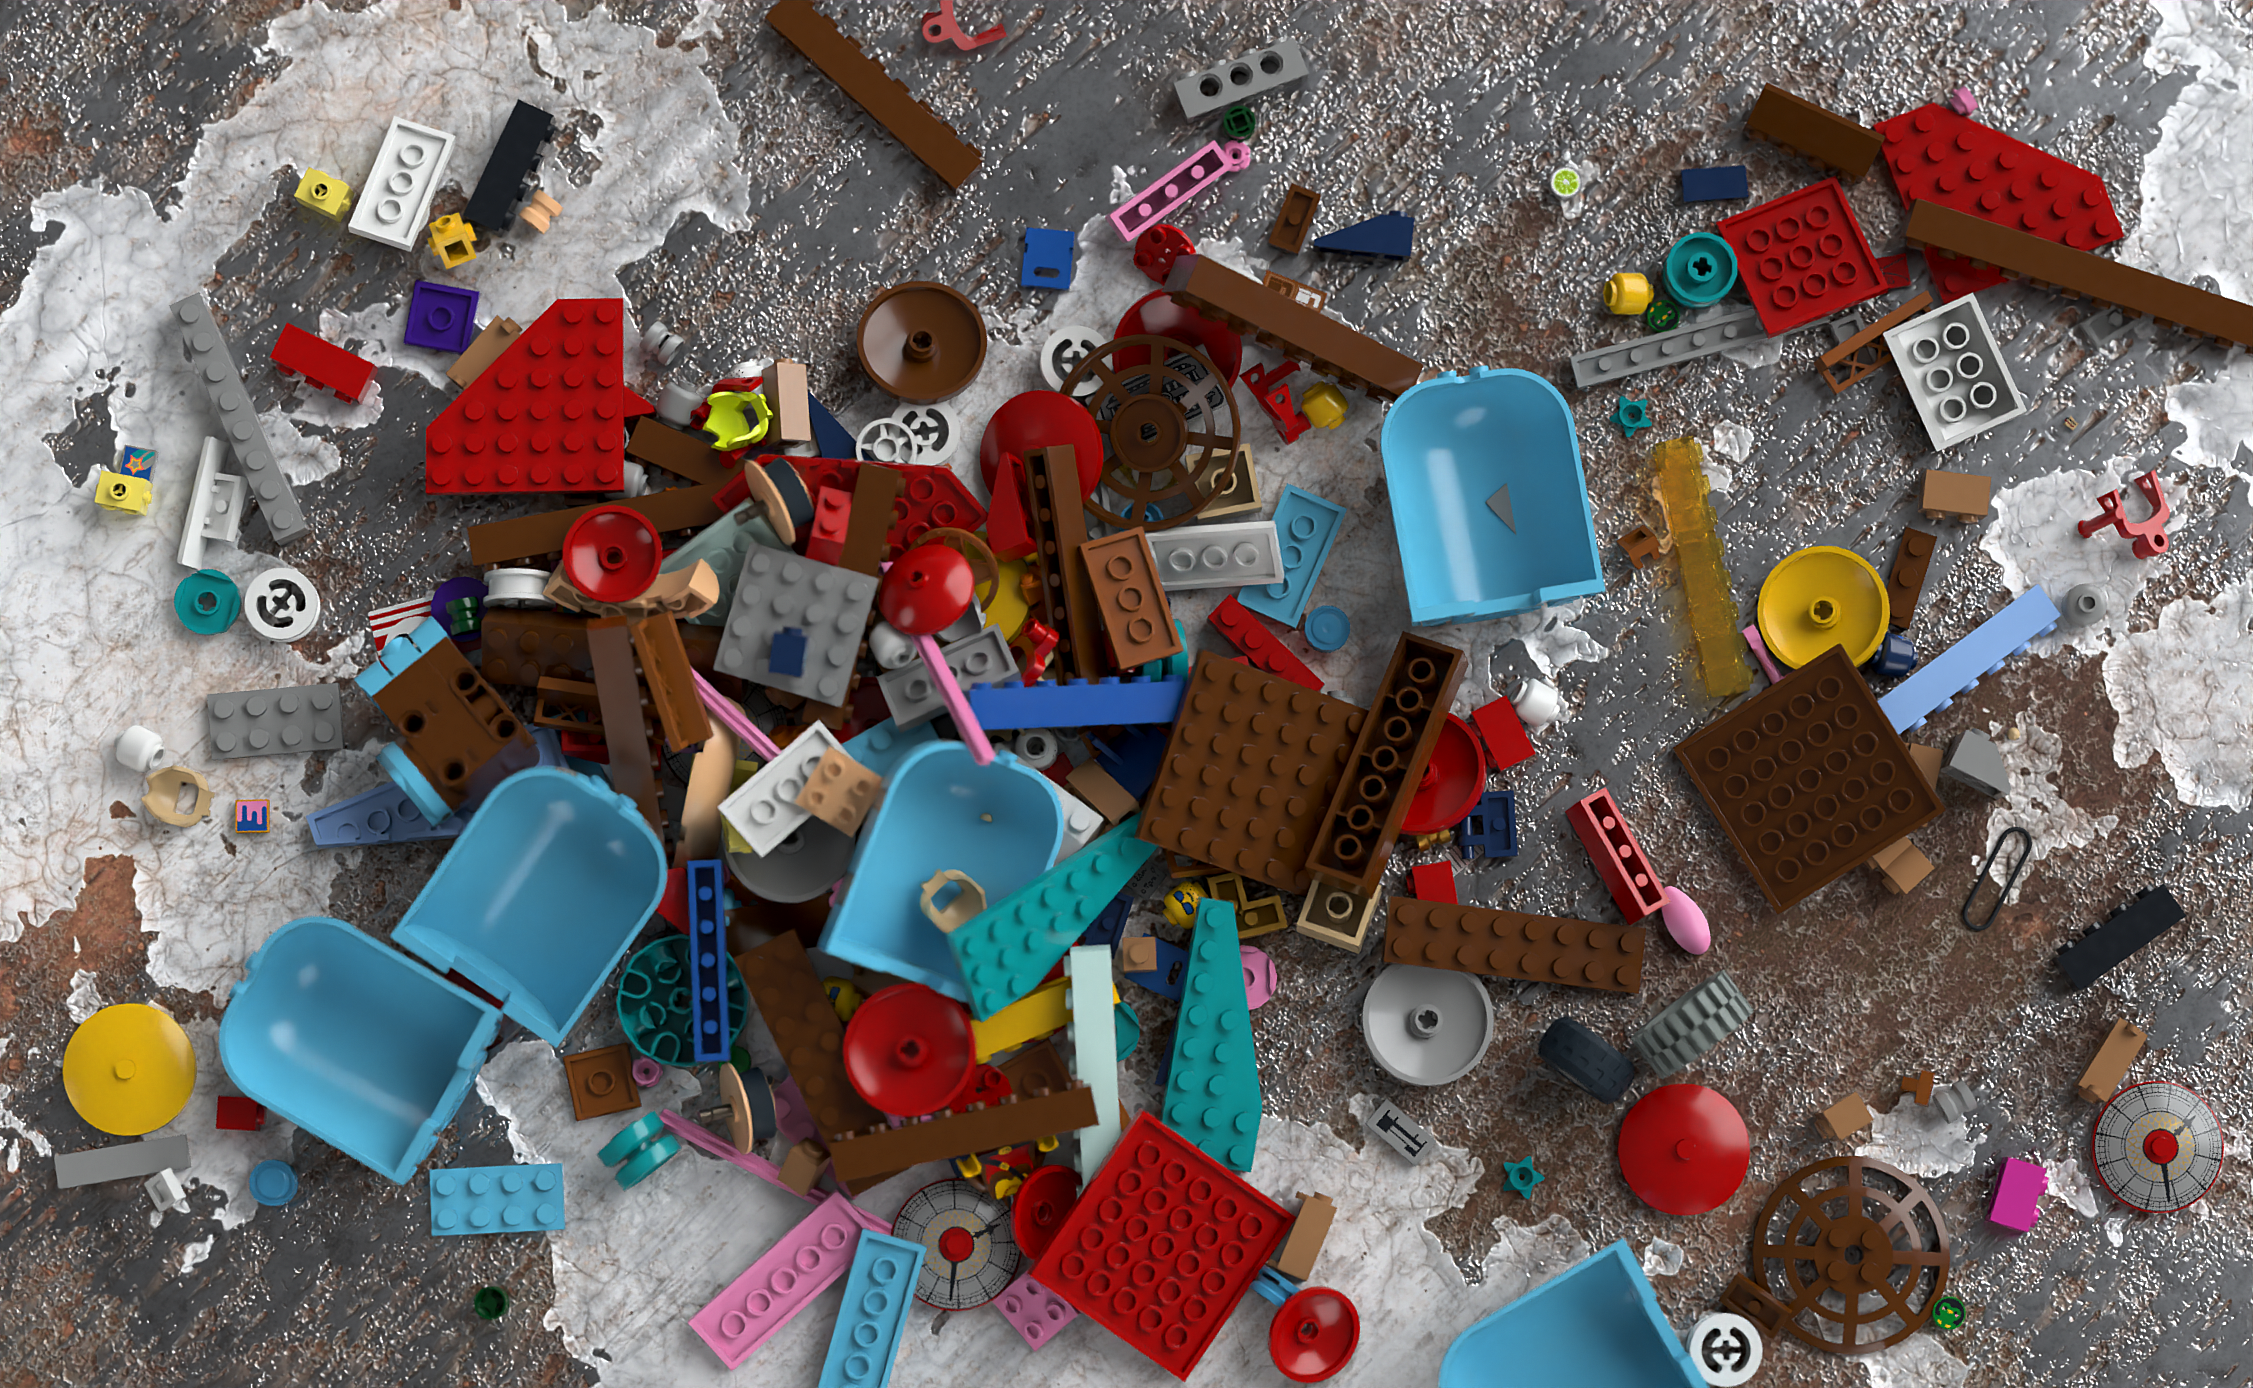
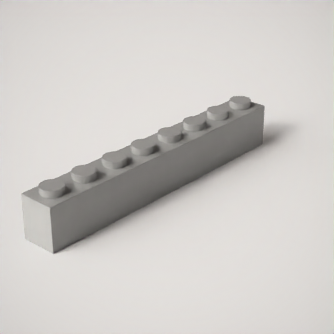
(240, 419)

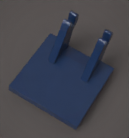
(1132, 756)

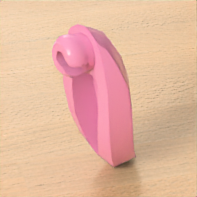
(1686, 922)

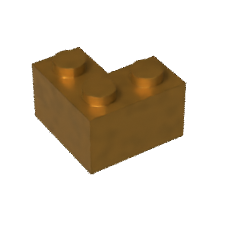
(1252, 917)

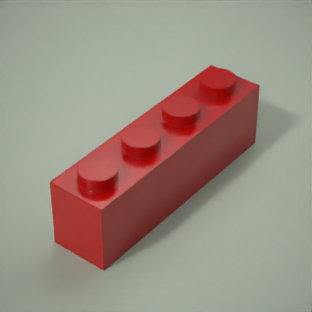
(1259, 644)
(1617, 856)

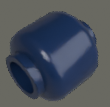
(1894, 656)

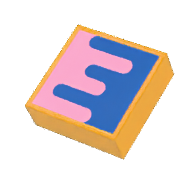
(252, 816)

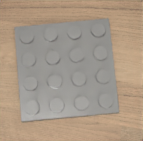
(804, 594)

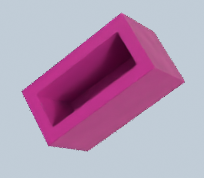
(2017, 1194)

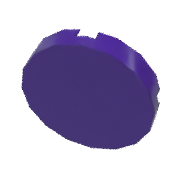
(456, 589)

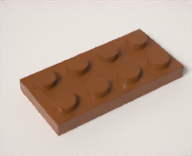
(1130, 598)

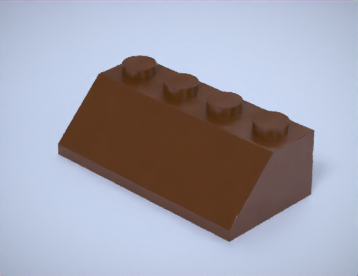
(1813, 134)

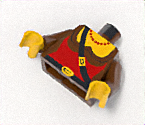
(1004, 1168)

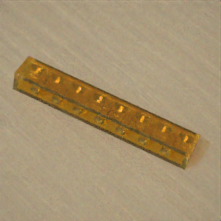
(1701, 567)

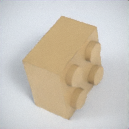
(1240, 494)
(1337, 916)

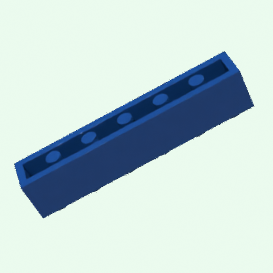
(709, 961)

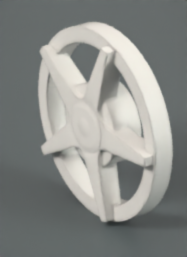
(887, 447)

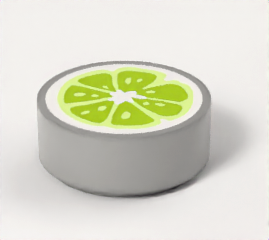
(1565, 183)

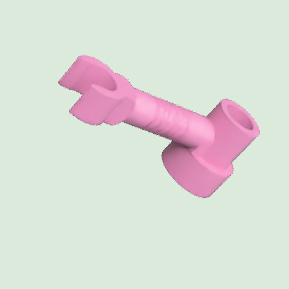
(1762, 654)

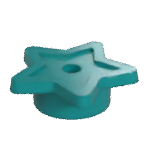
(1637, 408)
(1531, 1177)

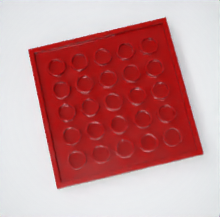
(1161, 1245)

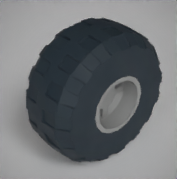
(1586, 1060)

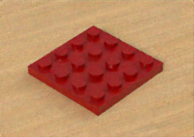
(1802, 257)

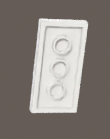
(402, 184)
(1217, 555)
(766, 805)

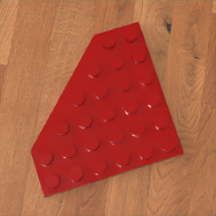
(1994, 178)
(541, 412)
(930, 498)

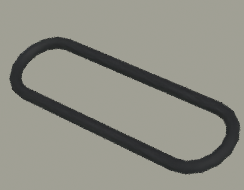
(2009, 885)

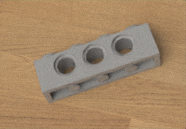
(1198, 106)

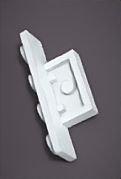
(213, 505)

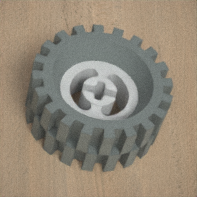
(1692, 1024)

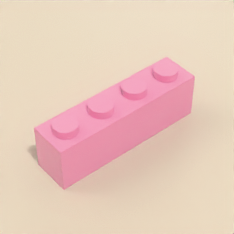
(1168, 191)

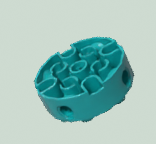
(650, 996)

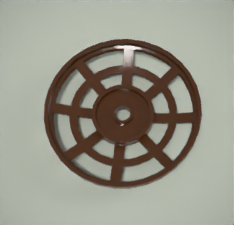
(1169, 422)
(1836, 1237)

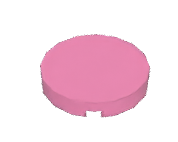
(1259, 976)

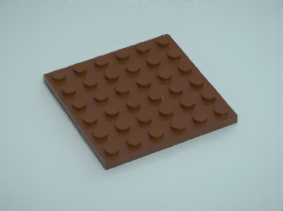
(1249, 771)
(1809, 778)

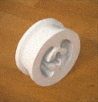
(1075, 336)
(928, 456)
(262, 589)
(518, 589)
(1723, 1324)

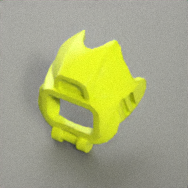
(729, 423)

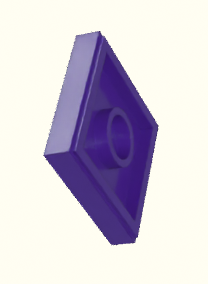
(441, 317)

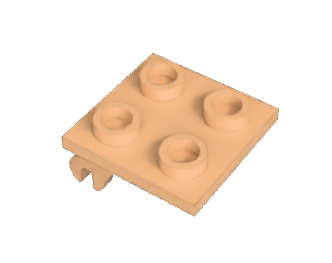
(840, 791)

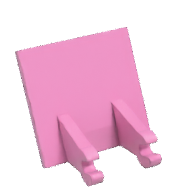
(1034, 1310)

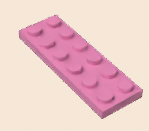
(781, 1281)

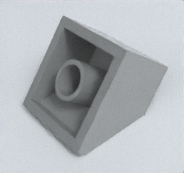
(1977, 763)

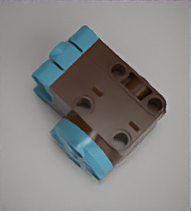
(452, 725)

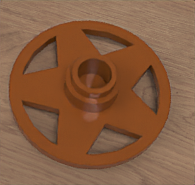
(982, 569)

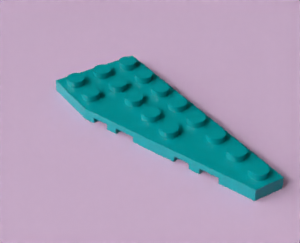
(1027, 932)
(1212, 1068)

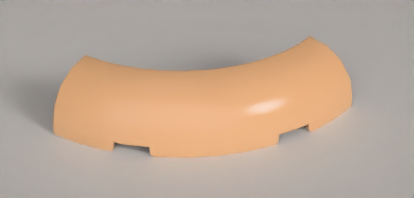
(683, 592)
(706, 791)

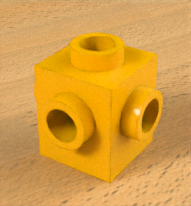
(452, 240)

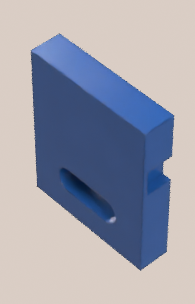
(1047, 251)
(1156, 981)

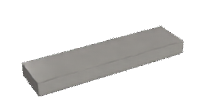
(122, 1161)

